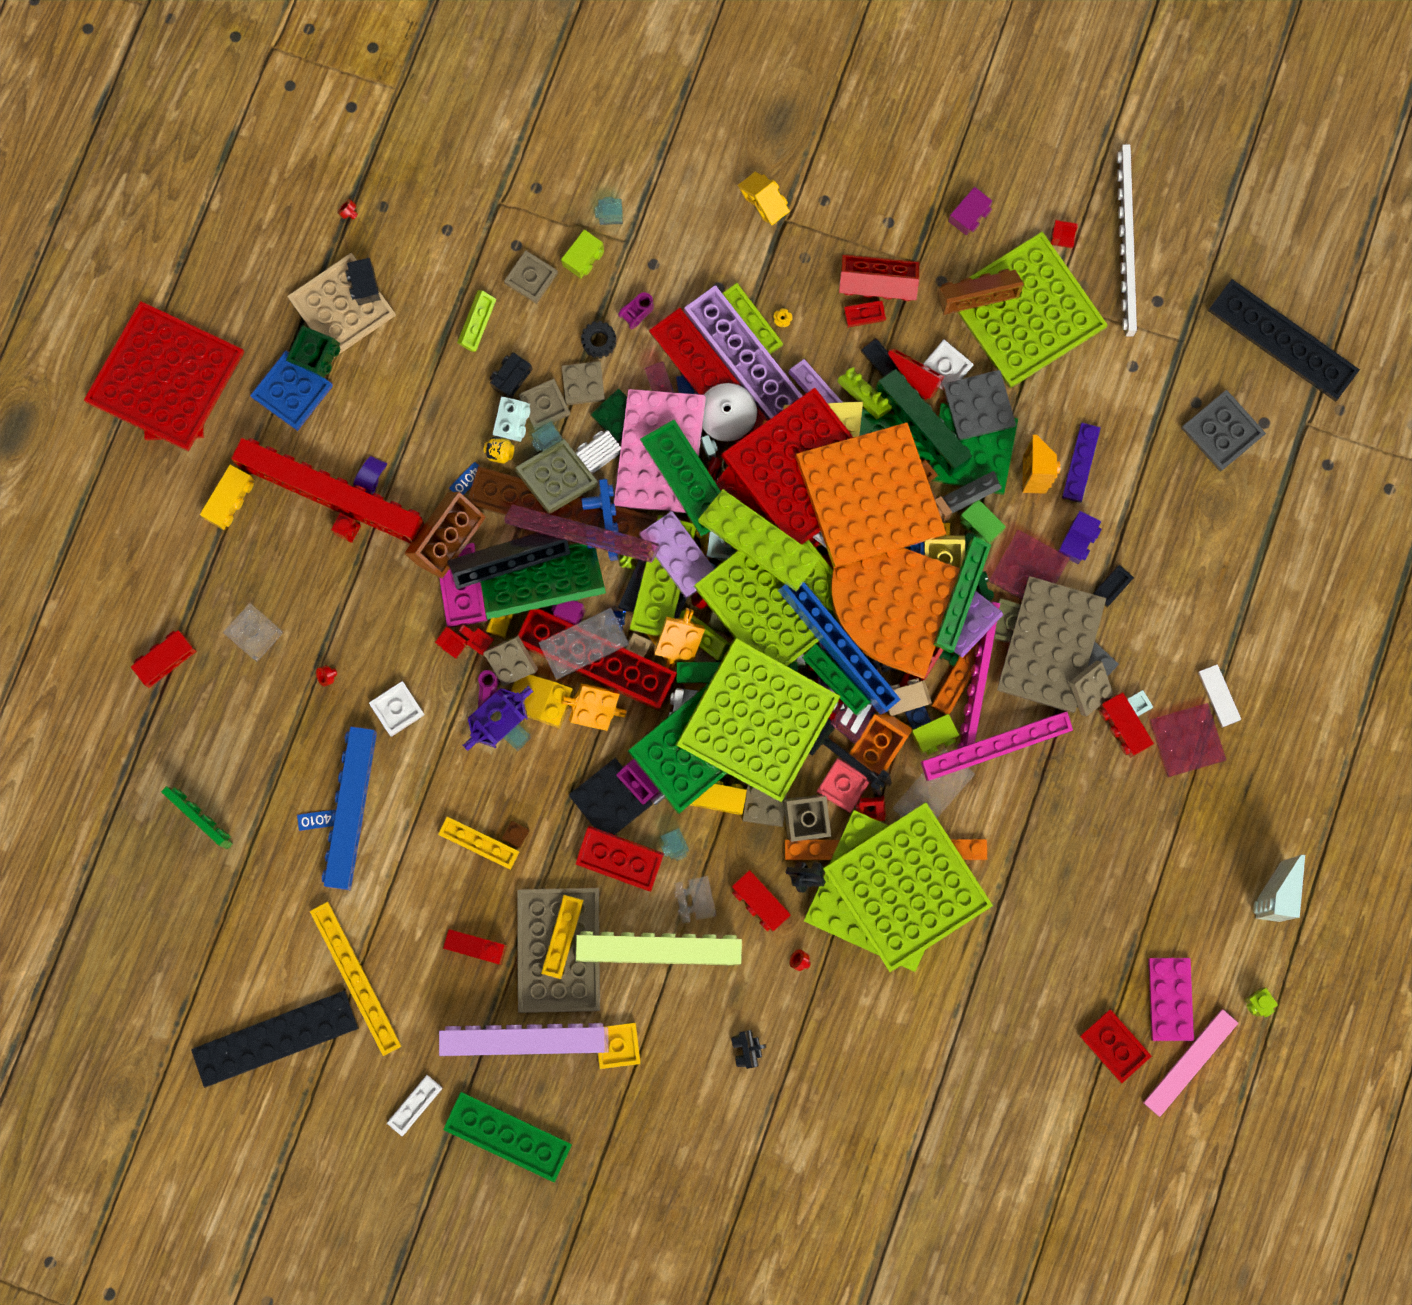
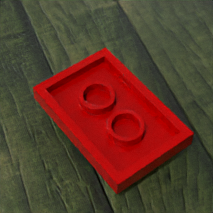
(1115, 1046)

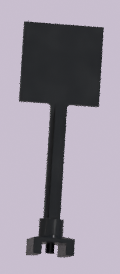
(876, 780)

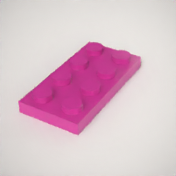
(464, 604)
(1171, 999)

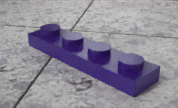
(1081, 462)

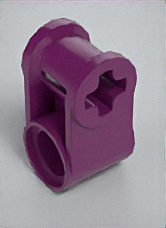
(636, 311)

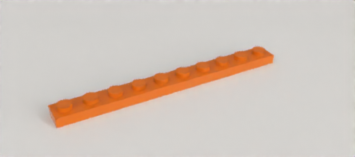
(824, 849)

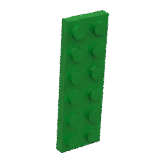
(682, 471)
(507, 1137)

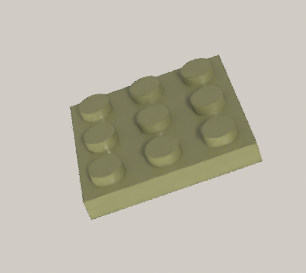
(556, 476)

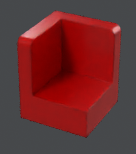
(1063, 234)
(451, 642)

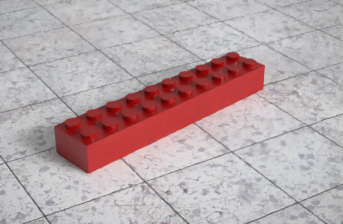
(327, 491)

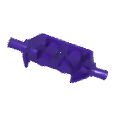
(512, 713)

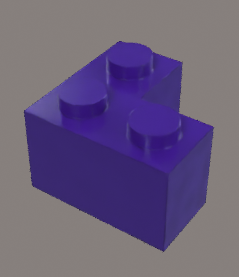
(1080, 534)

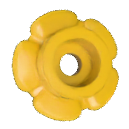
(782, 322)

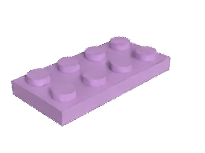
(678, 553)

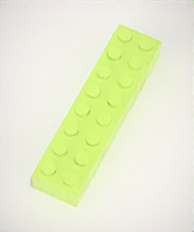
(658, 949)

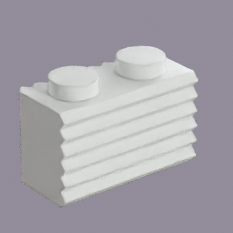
(598, 451)

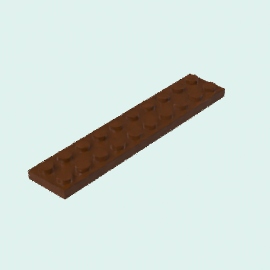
(498, 492)

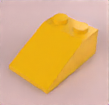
(545, 700)

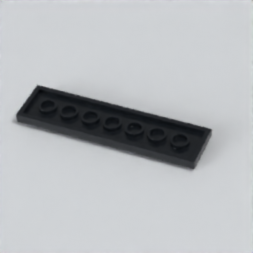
(1283, 340)
(275, 1039)

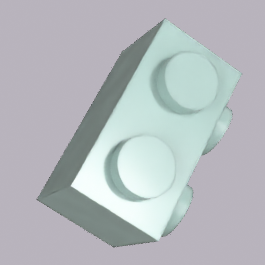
(511, 419)

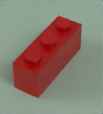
(163, 658)
(1125, 725)
(760, 902)

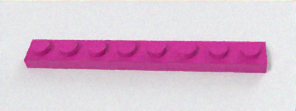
(976, 688)
(996, 746)

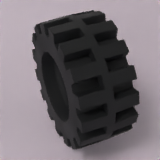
(598, 328)

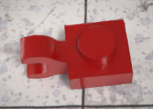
(477, 640)

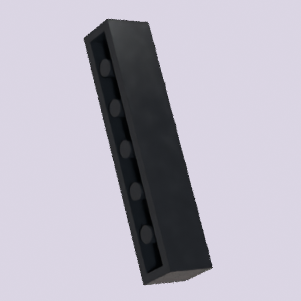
(506, 558)

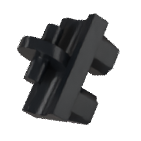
(805, 877)
(751, 1049)

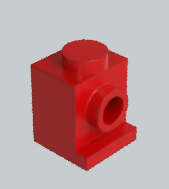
(345, 528)
(878, 813)

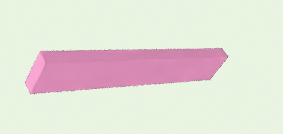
(1190, 1063)

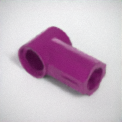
(487, 691)

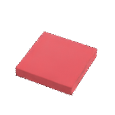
(843, 785)

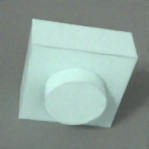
(709, 447)
(1140, 703)

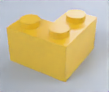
(765, 196)

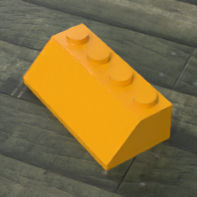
(1039, 466)

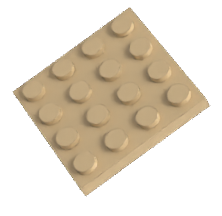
(330, 310)

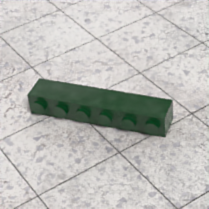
(924, 423)

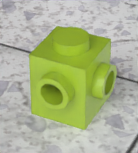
(1261, 1003)

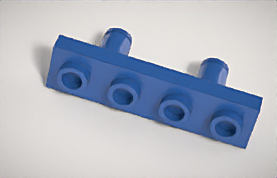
(604, 502)

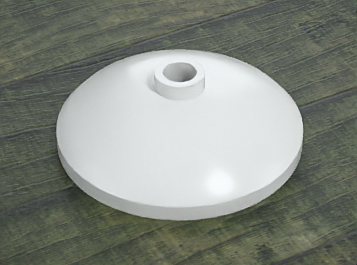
(731, 424)

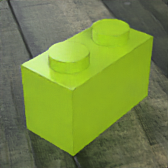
(583, 254)
(935, 734)

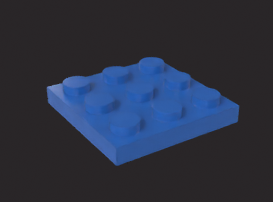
(291, 392)

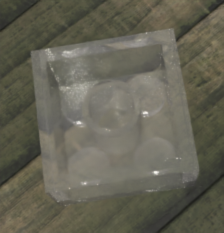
(253, 632)

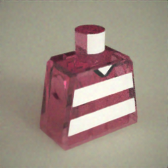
(850, 724)

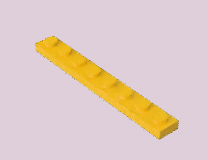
(355, 979)

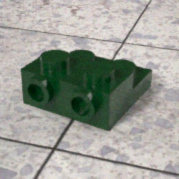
(313, 351)

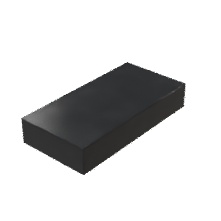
(879, 357)
(1114, 585)

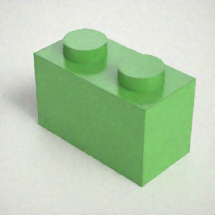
(982, 522)

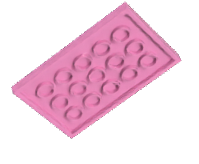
(638, 478)

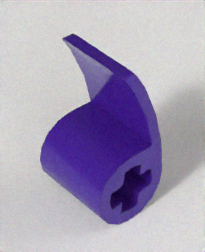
(369, 474)

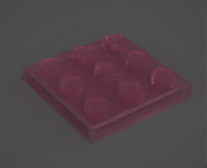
(1024, 559)
(1187, 740)

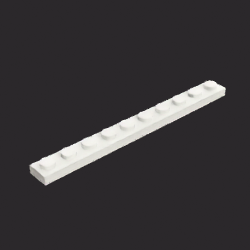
(1127, 248)

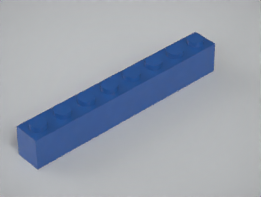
(840, 646)
(350, 808)

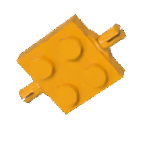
(679, 639)
(593, 706)

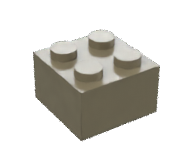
(807, 817)

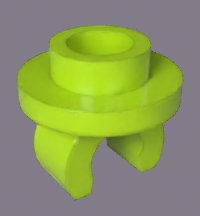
(625, 561)

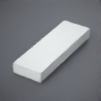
(1219, 696)
(414, 1105)

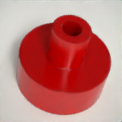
(347, 209)
(698, 601)
(325, 675)
(799, 960)

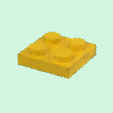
(622, 1047)

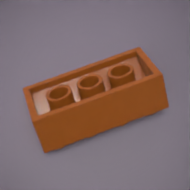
(980, 292)
(445, 534)

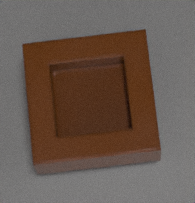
(516, 834)

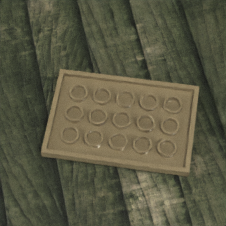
(1050, 643)
(536, 922)

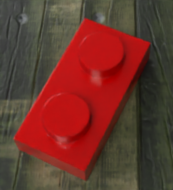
(864, 314)

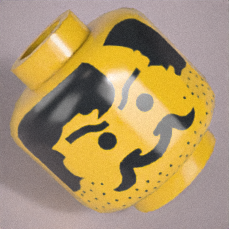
(499, 450)

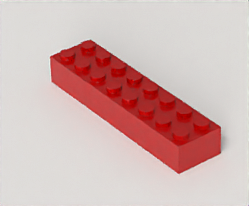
(619, 671)

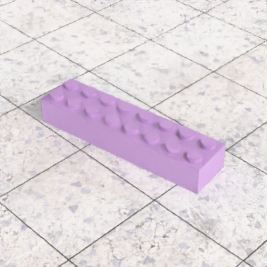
(741, 352)
(523, 1041)

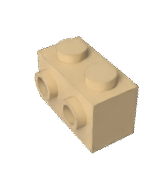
(911, 696)

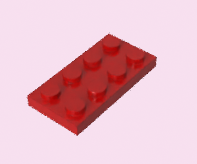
(619, 858)

